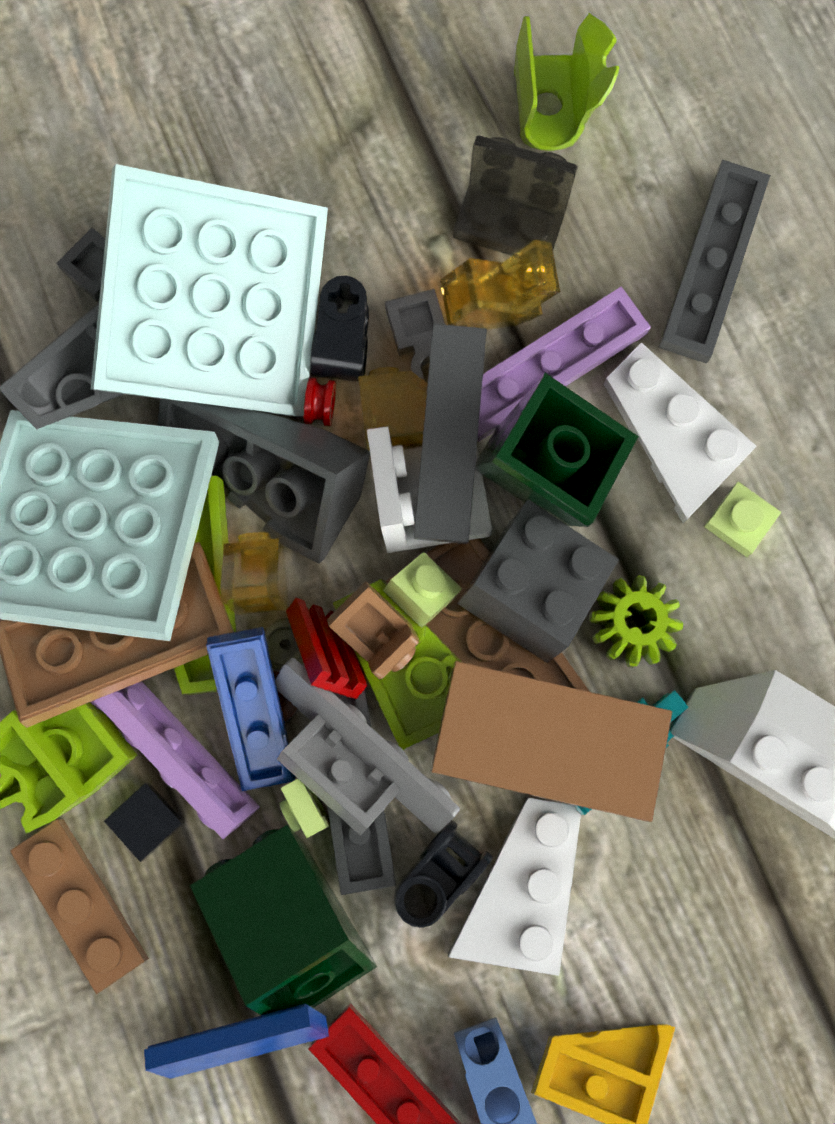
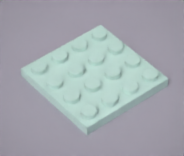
(207, 293)
(99, 522)

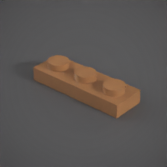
(79, 905)

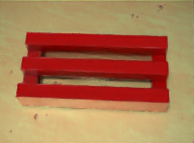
(325, 651)

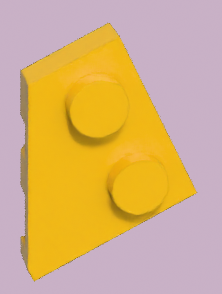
(605, 1072)

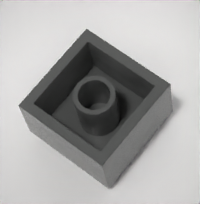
(538, 582)

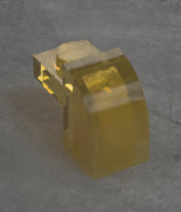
(501, 292)

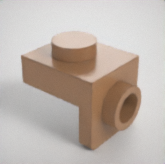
(375, 630)

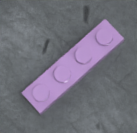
(561, 353)
(179, 758)

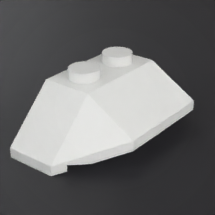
(769, 738)

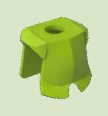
(576, 79)

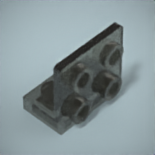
(513, 196)

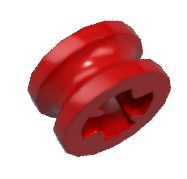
(319, 402)

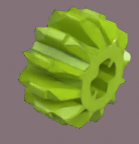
(639, 603)

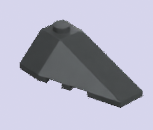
(59, 377)
(282, 470)

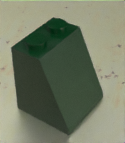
(557, 453)
(280, 925)

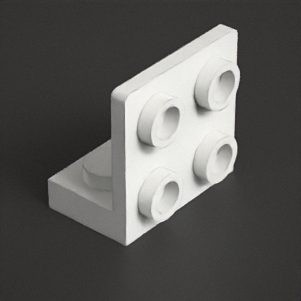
(396, 489)

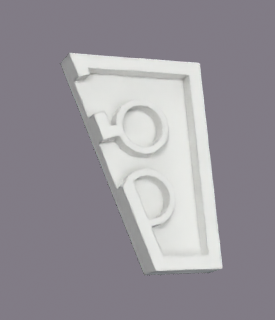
(680, 431)
(526, 897)

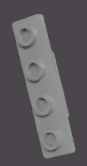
(351, 763)

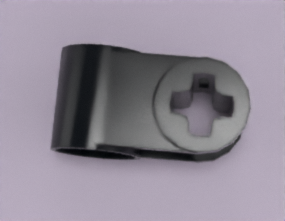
(341, 338)
(442, 874)

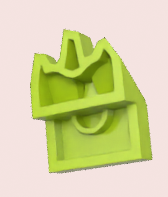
(58, 762)

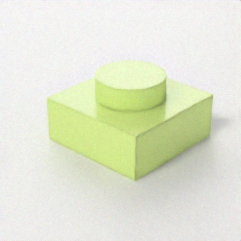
(742, 519)
(422, 589)
(303, 809)

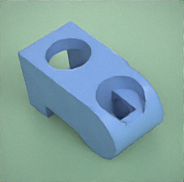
(493, 1075)

